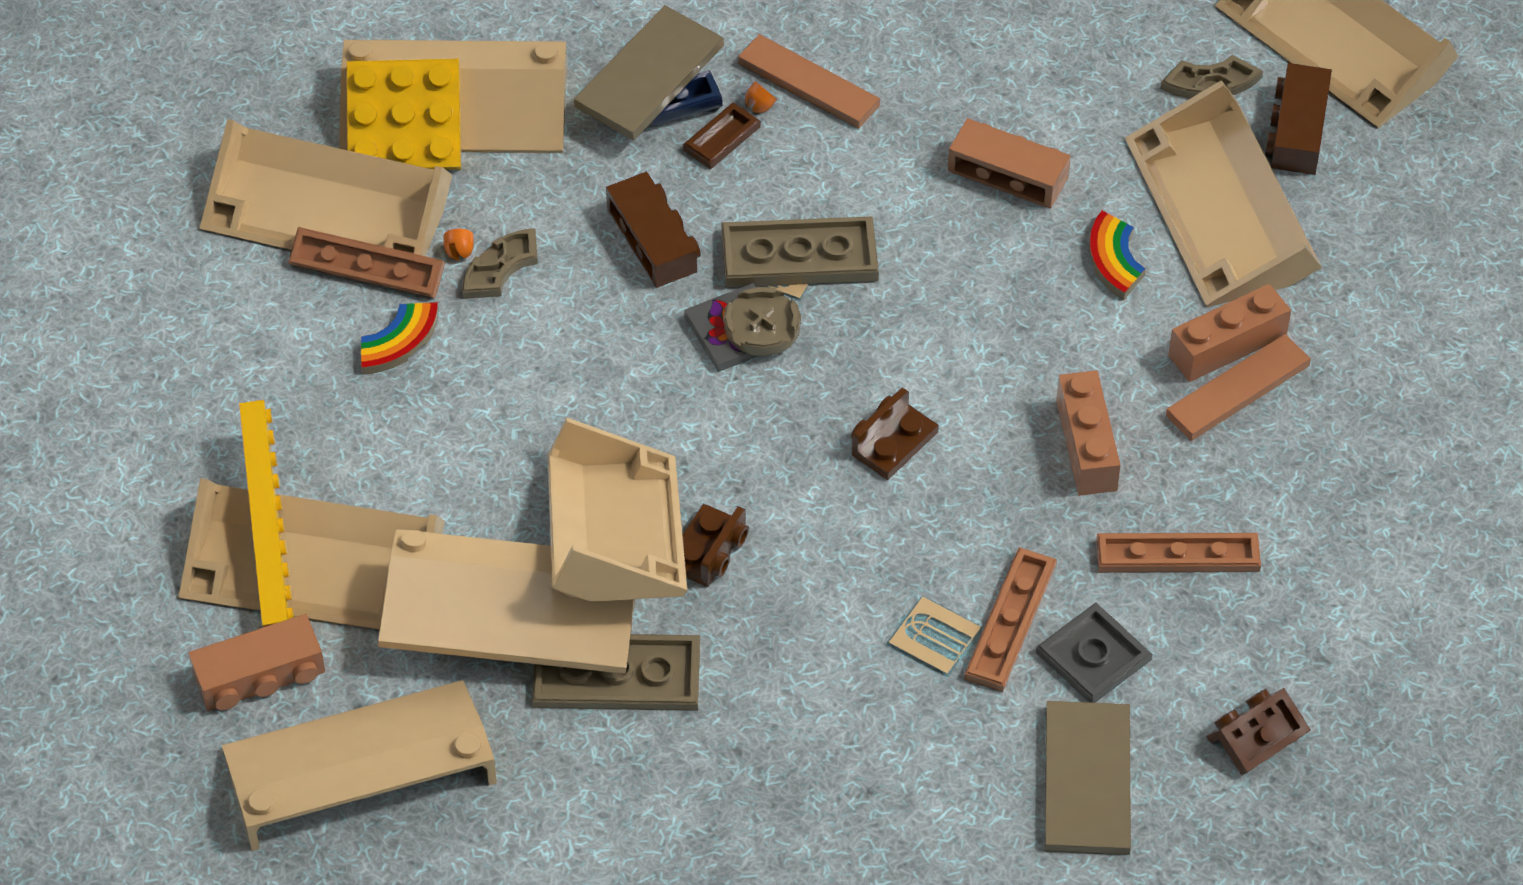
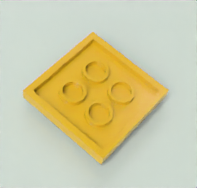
(405, 111)

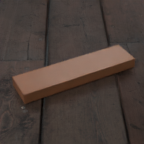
(809, 81)
(366, 262)
(1238, 387)
(1178, 552)
(1010, 619)

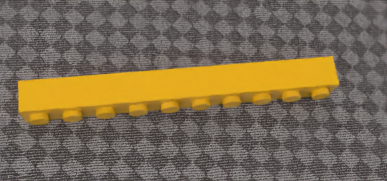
(264, 512)

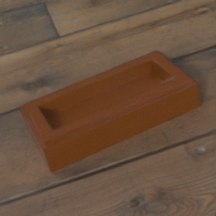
(721, 135)

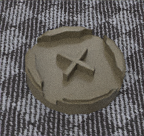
(762, 321)

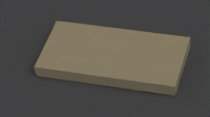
(649, 72)
(799, 251)
(658, 676)
(1087, 778)

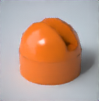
(760, 96)
(458, 243)

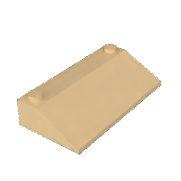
(1373, 50)
(507, 89)
(278, 183)
(1221, 198)
(613, 517)
(333, 554)
(495, 605)
(357, 755)

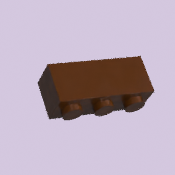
(1299, 118)
(652, 229)

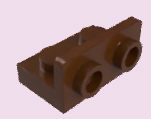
(892, 435)
(710, 542)
(1260, 730)

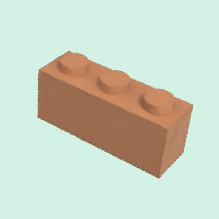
(1009, 163)
(1229, 332)
(1088, 433)
(257, 663)

